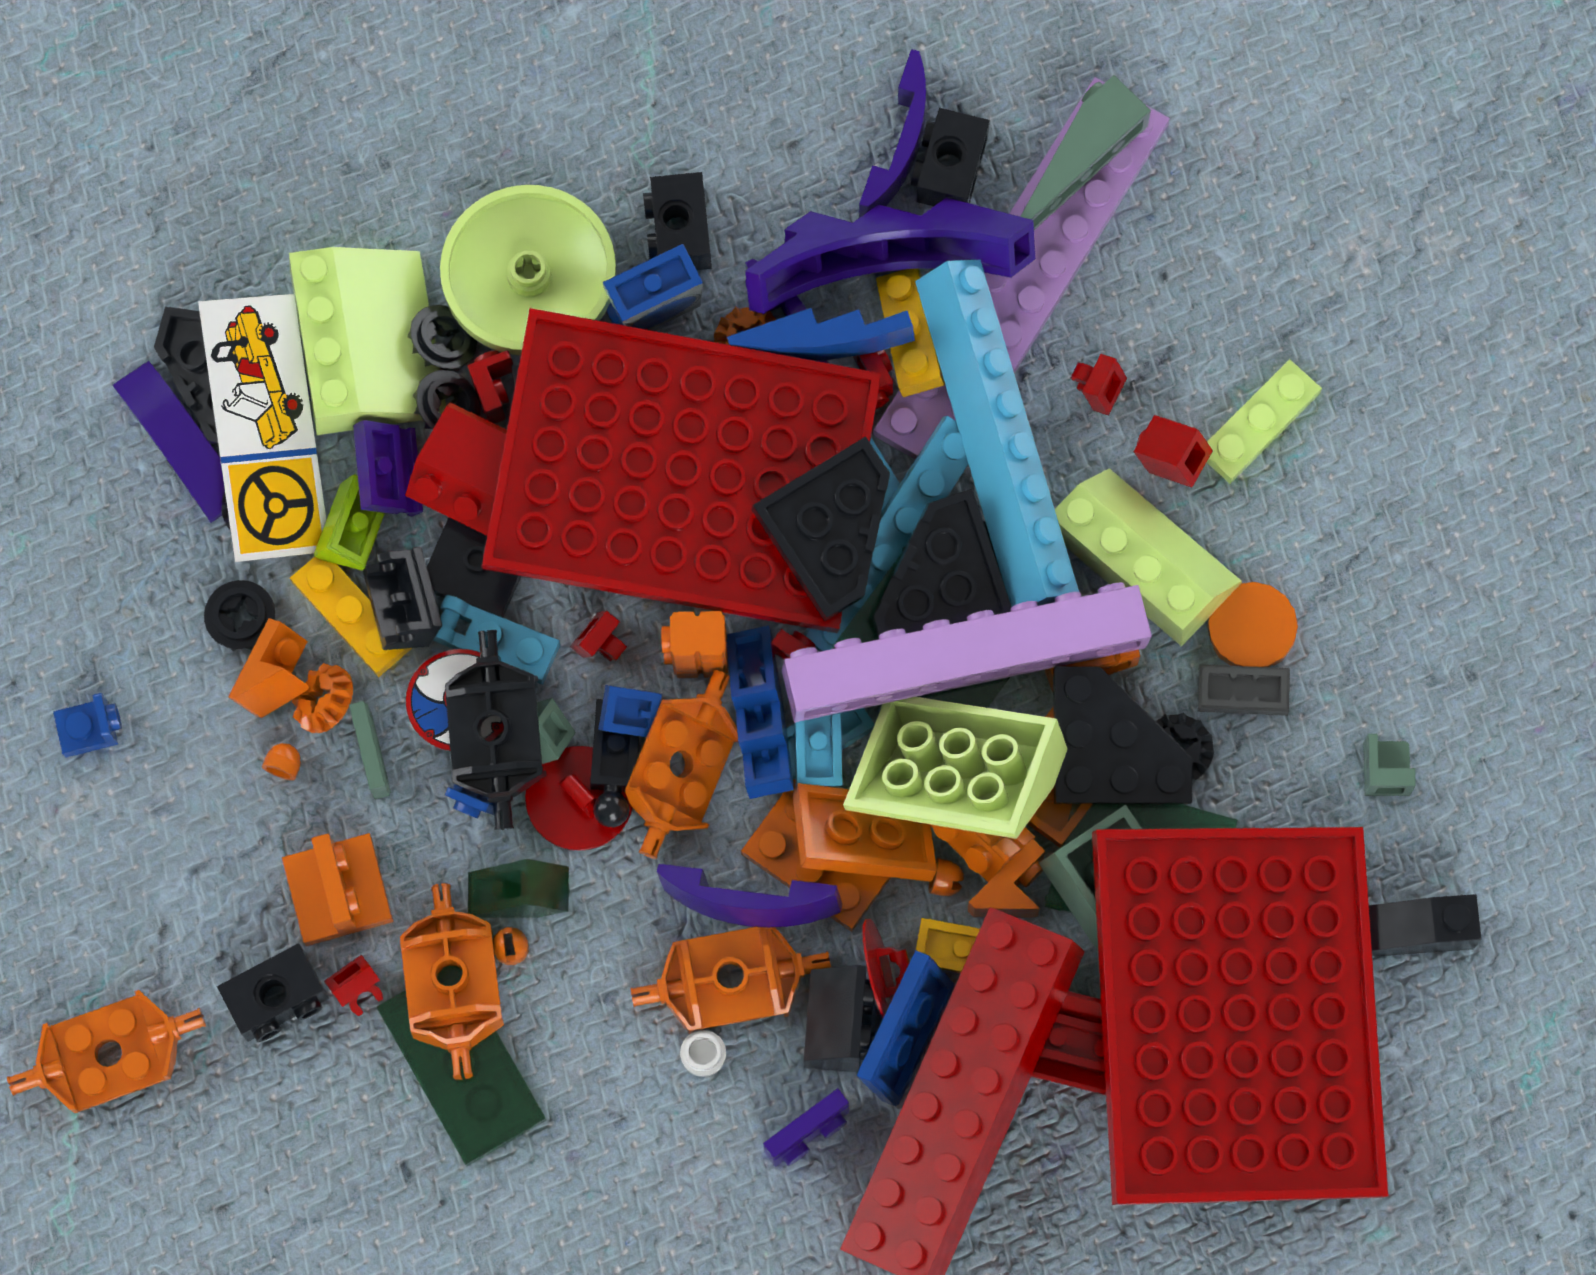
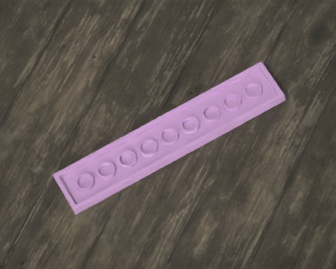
(1033, 293)

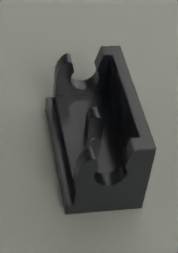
(402, 599)

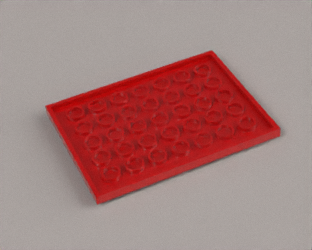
(643, 463)
(1238, 1015)

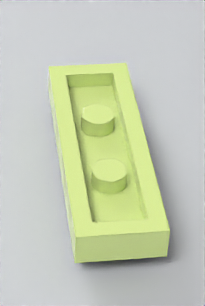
(1261, 420)

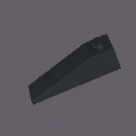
(1425, 925)

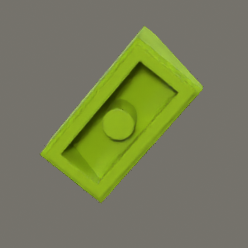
(348, 529)

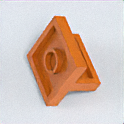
(337, 888)

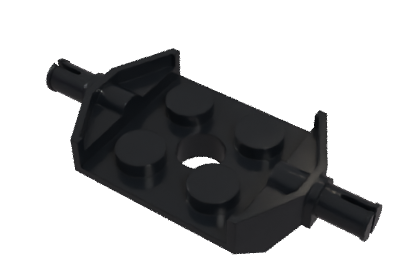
(514, 760)

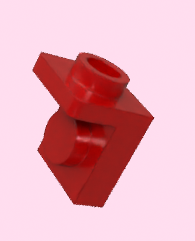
(490, 391)

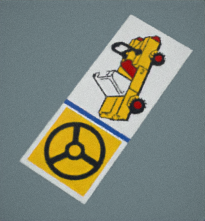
(263, 425)

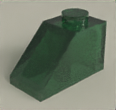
(519, 890)

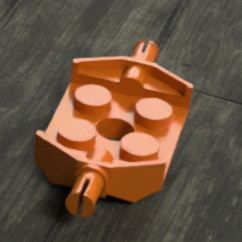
(704, 737)
(701, 1002)
(455, 1014)
(69, 1052)

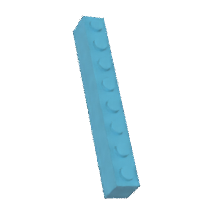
(995, 433)

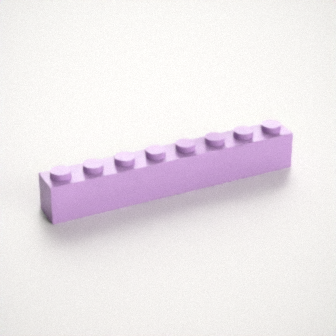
(965, 652)

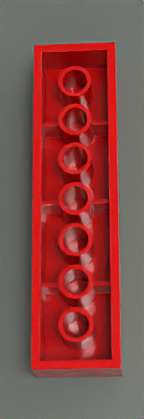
(963, 1097)

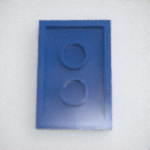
(905, 1029)

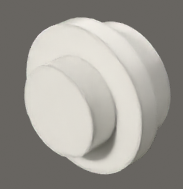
(703, 1053)

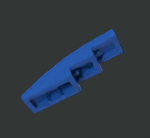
(832, 339)
(759, 712)

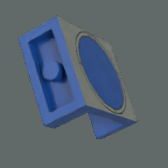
(654, 291)

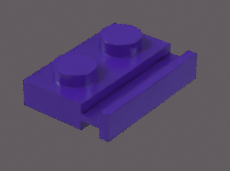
(385, 467)
(822, 1118)

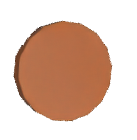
(1253, 626)

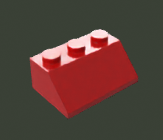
(459, 468)

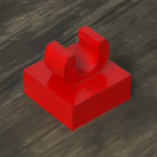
(1100, 383)
(598, 638)
(353, 981)

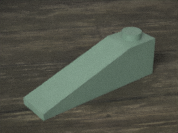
(1100, 131)

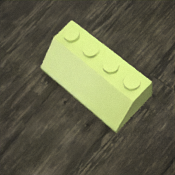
(1138, 545)

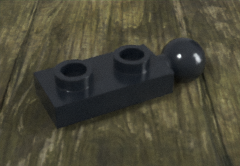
(611, 768)

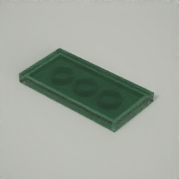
(475, 1111)

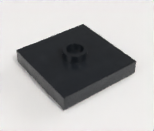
(458, 570)

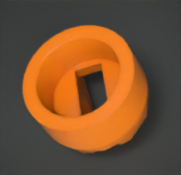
(282, 761)
(946, 878)
(520, 945)

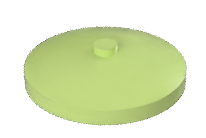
(524, 253)

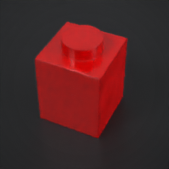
(1172, 450)

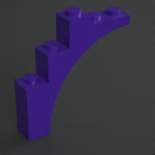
(888, 239)

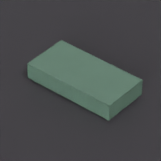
(370, 750)

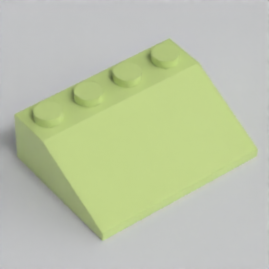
(355, 331)
(957, 766)

